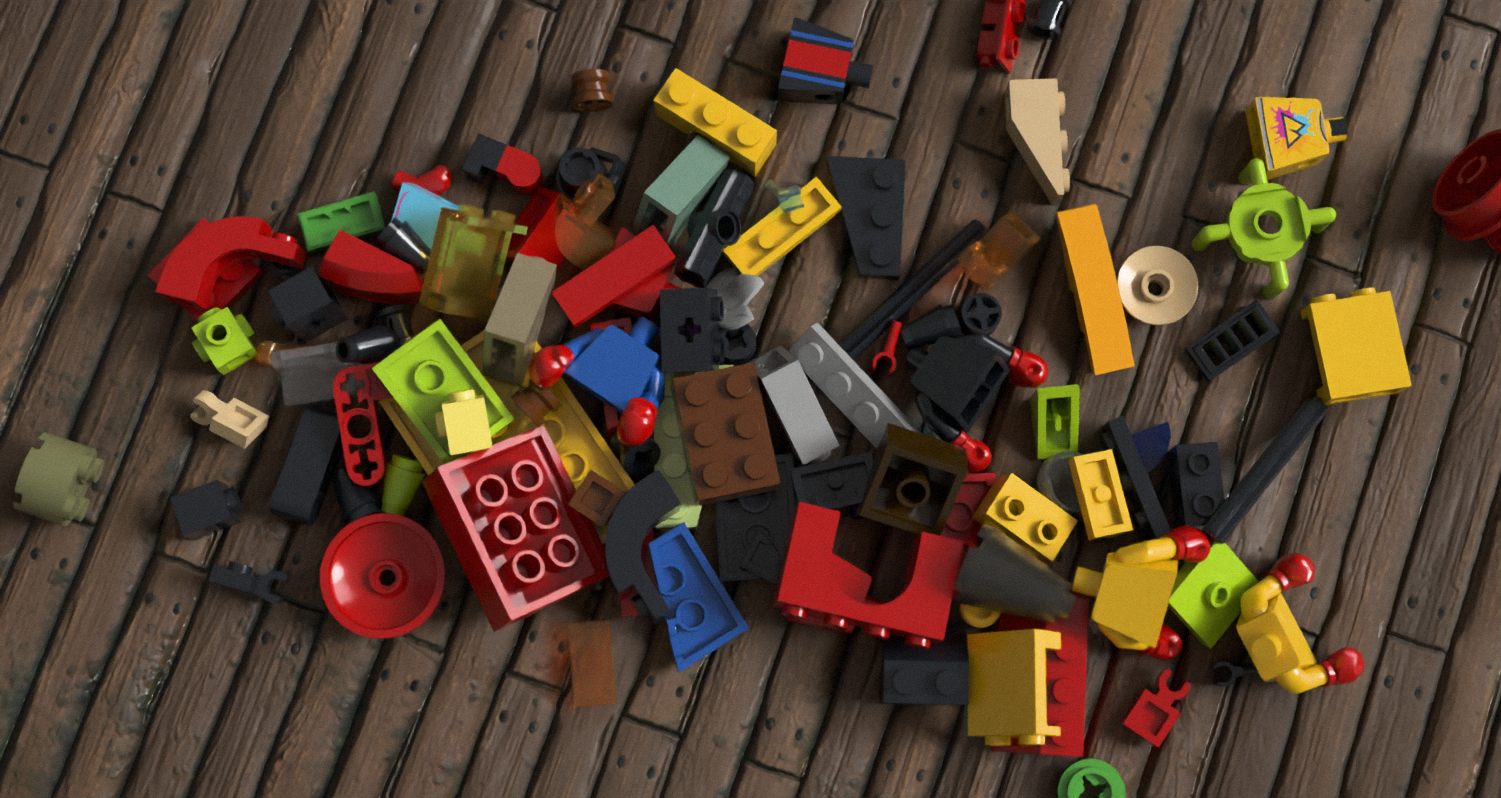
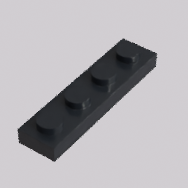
(1148, 514)

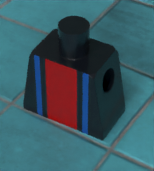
(819, 66)

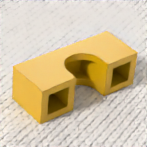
(699, 109)

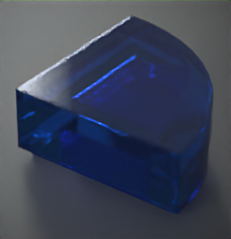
(1153, 445)

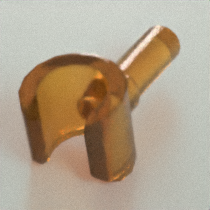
(264, 350)

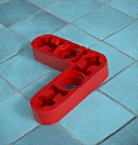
(373, 391)

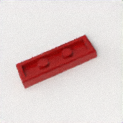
(614, 276)

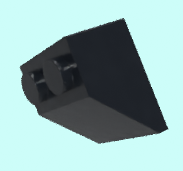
(926, 675)

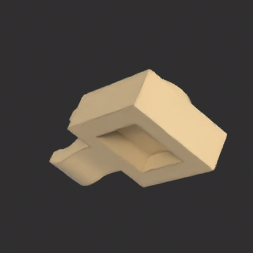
(231, 421)

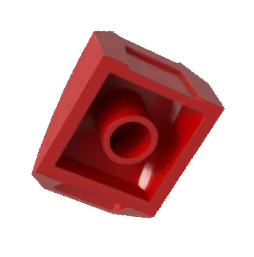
(369, 272)

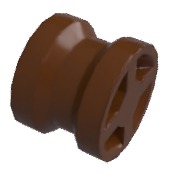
(591, 90)
(536, 403)

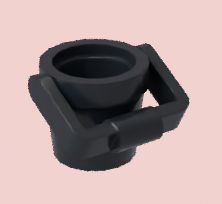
(585, 164)

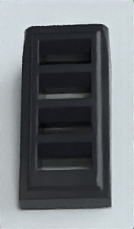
(1261, 322)

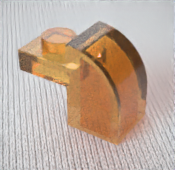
(576, 226)
(998, 251)

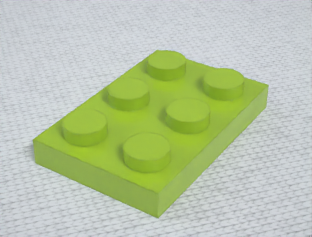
(424, 375)

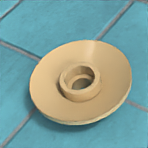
(1168, 270)

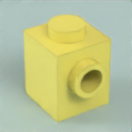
(464, 422)

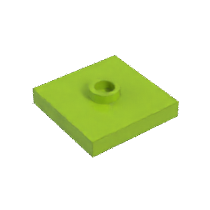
(1210, 592)

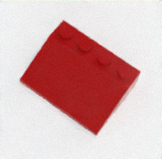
(515, 527)

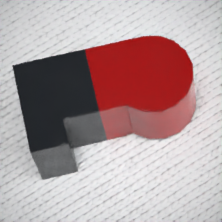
(504, 164)

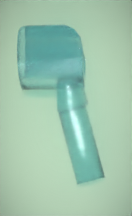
(788, 197)

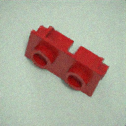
(1002, 44)

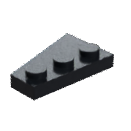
(872, 211)

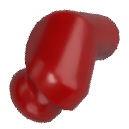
(435, 180)

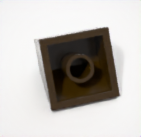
(913, 481)

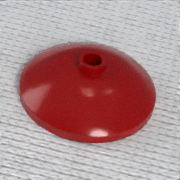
(355, 568)

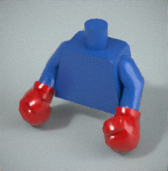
(613, 369)

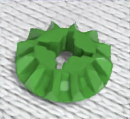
(1096, 773)

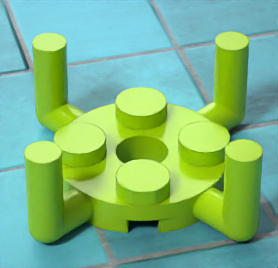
(1250, 241)

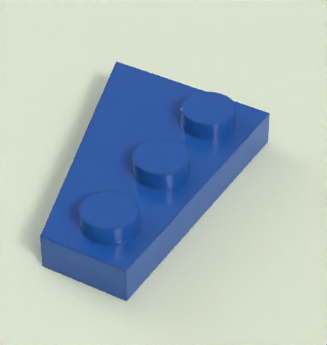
(699, 606)

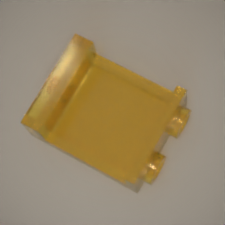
(468, 260)

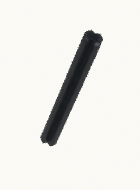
(911, 290)
(1264, 470)

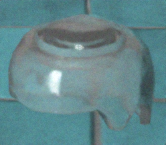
(1057, 483)

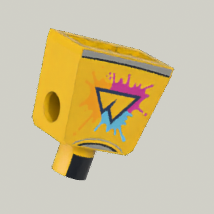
(1291, 133)

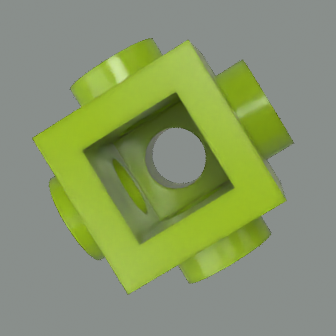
(233, 349)

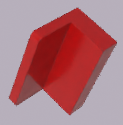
(540, 236)

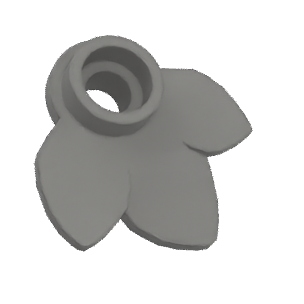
(736, 294)

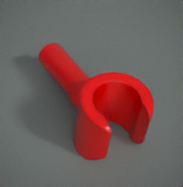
(889, 348)

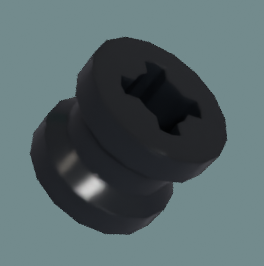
(980, 307)
(735, 351)
(636, 458)

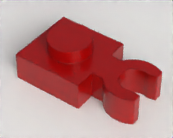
(1152, 713)

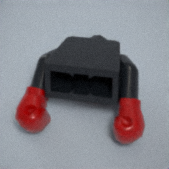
(960, 380)

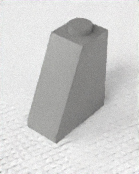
(794, 405)

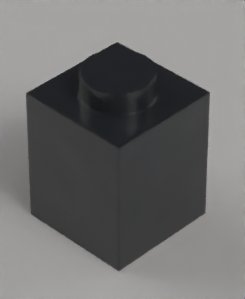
(206, 509)

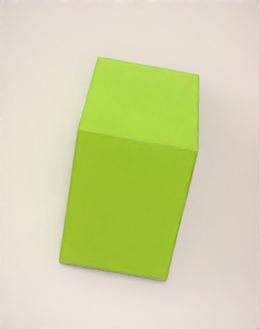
(1055, 419)

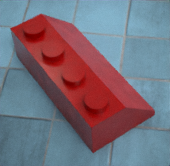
(1064, 681)

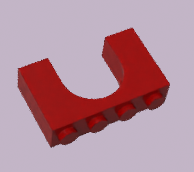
(810, 588)

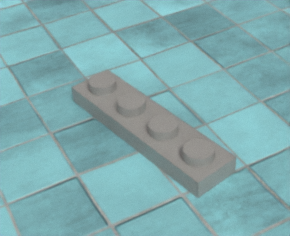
(847, 385)

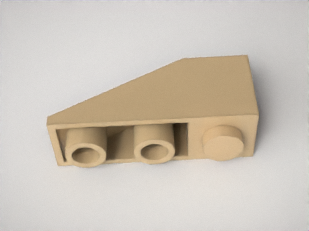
(1034, 127)

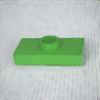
(356, 216)

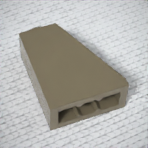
(517, 319)

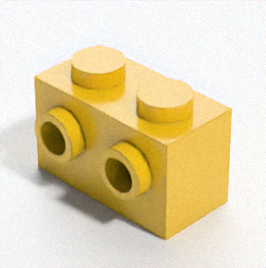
(1025, 517)

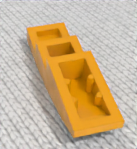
(1094, 289)

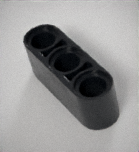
(308, 466)

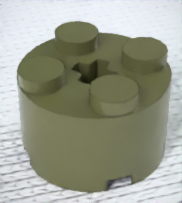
(57, 480)

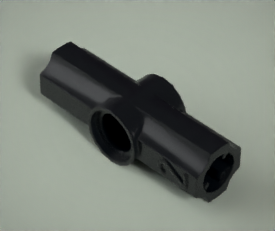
(714, 228)

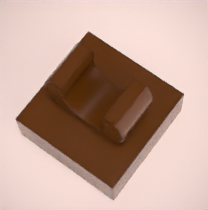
(596, 498)

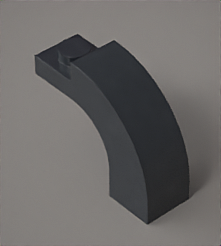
(634, 517)

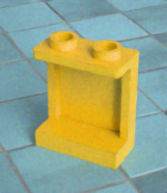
(1357, 346)
(1009, 686)

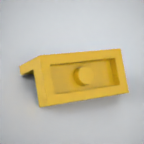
(1100, 495)

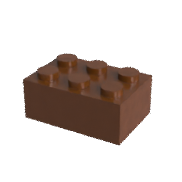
(724, 434)

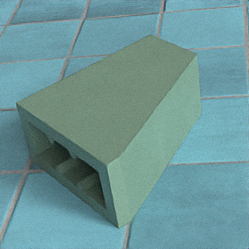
(681, 190)

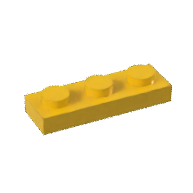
(781, 231)

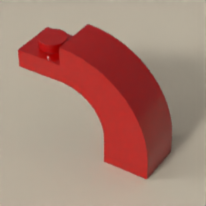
(213, 248)

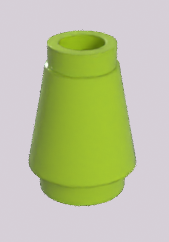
(400, 484)

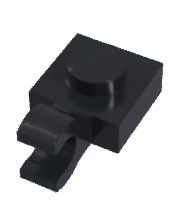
(240, 578)

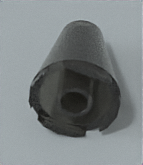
(1011, 581)

